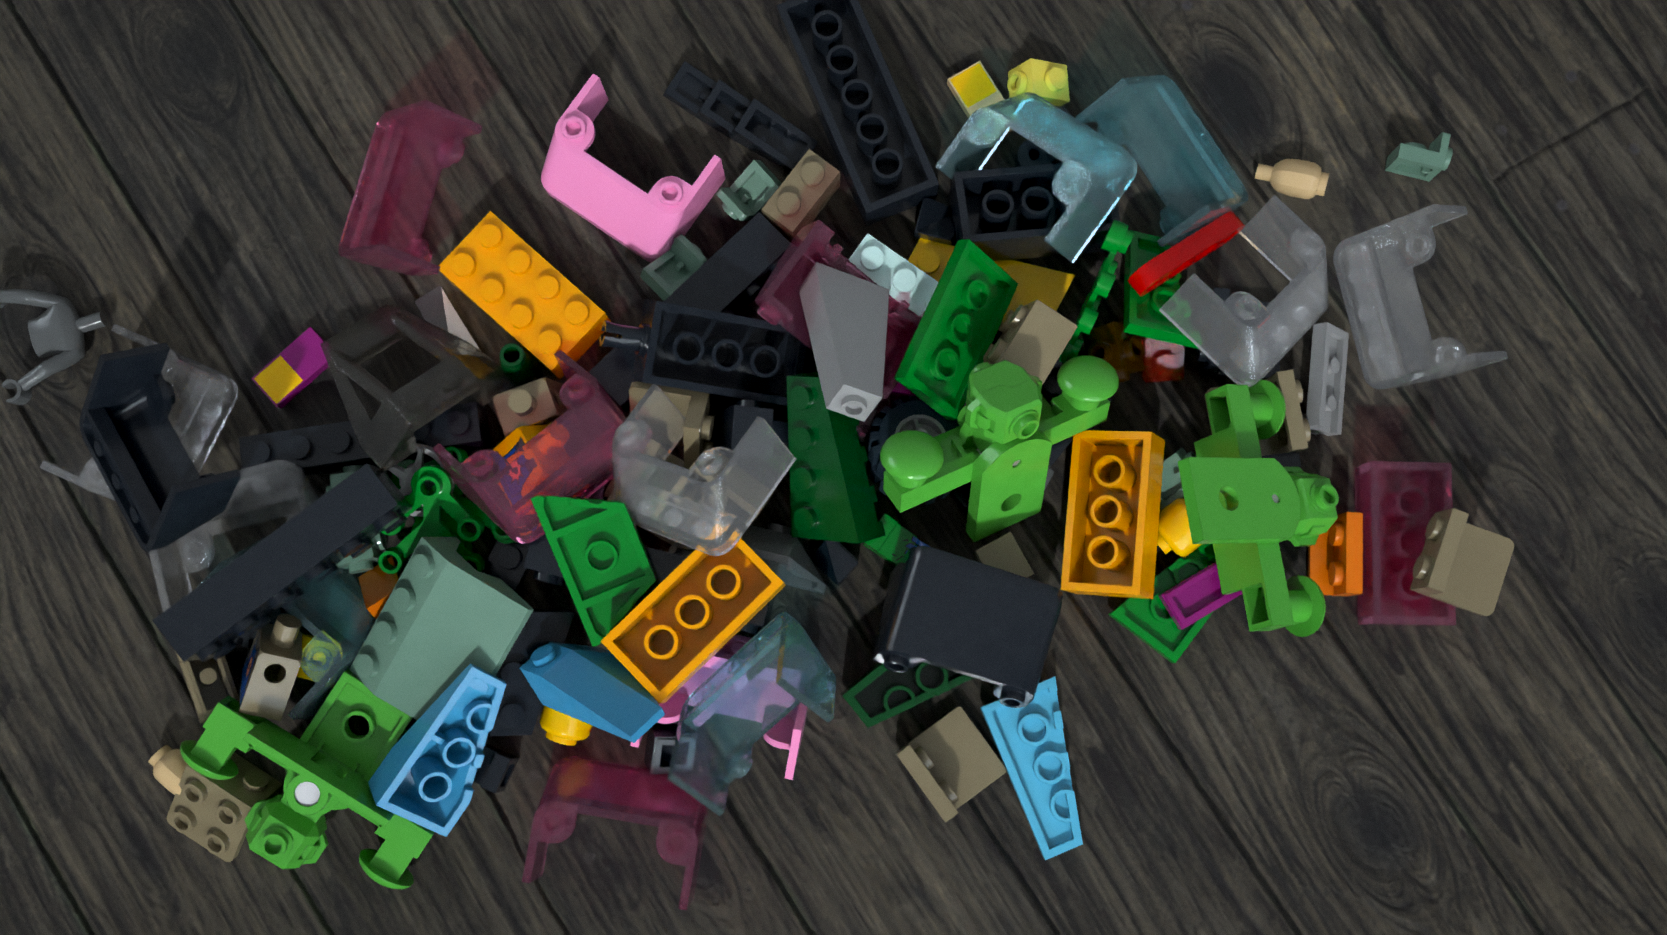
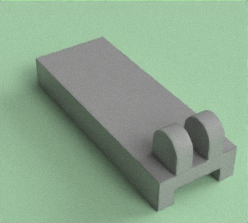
(1327, 379)

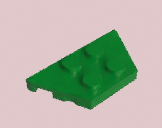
(597, 557)

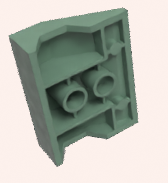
(436, 626)

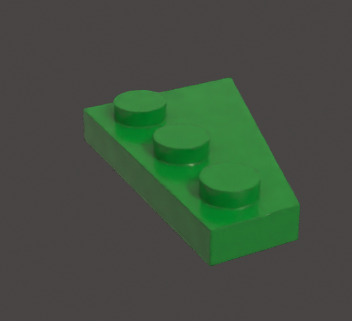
(1143, 313)

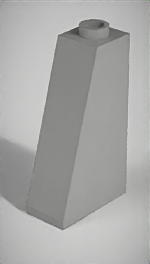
(847, 338)

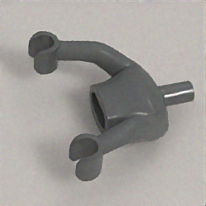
(53, 334)

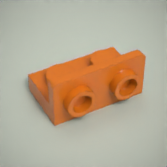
(1338, 557)

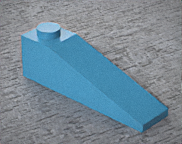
(592, 688)
(435, 762)

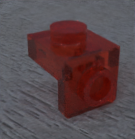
(1162, 360)

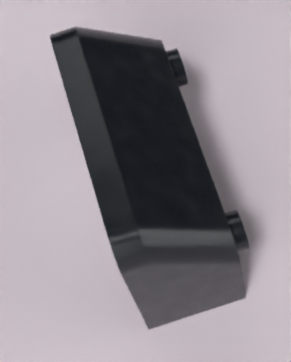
(141, 453)

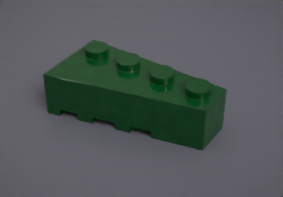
(829, 474)
(887, 693)

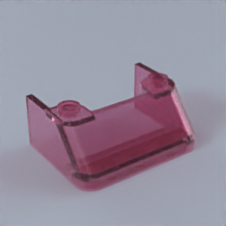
(399, 186)
(562, 460)
(622, 795)

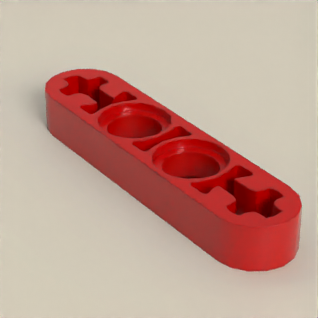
(1185, 253)

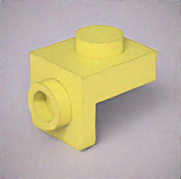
(1042, 78)

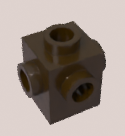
(1116, 347)

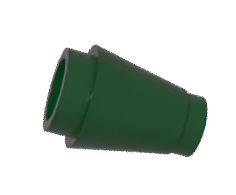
(523, 369)

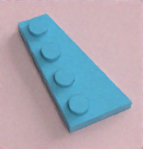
(1038, 766)

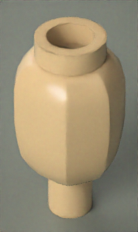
(1294, 178)
(168, 768)

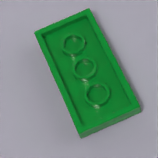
(956, 329)

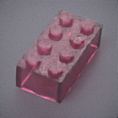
(1396, 509)

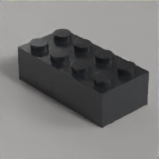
(1012, 211)

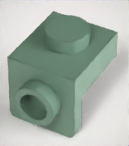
(749, 192)
(673, 267)

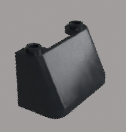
(968, 622)

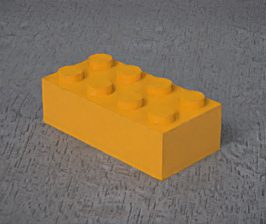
(523, 293)
(1113, 514)
(691, 617)

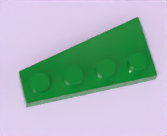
(1149, 617)

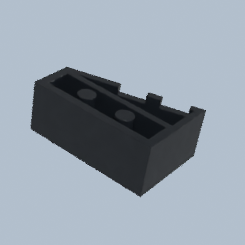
(519, 702)

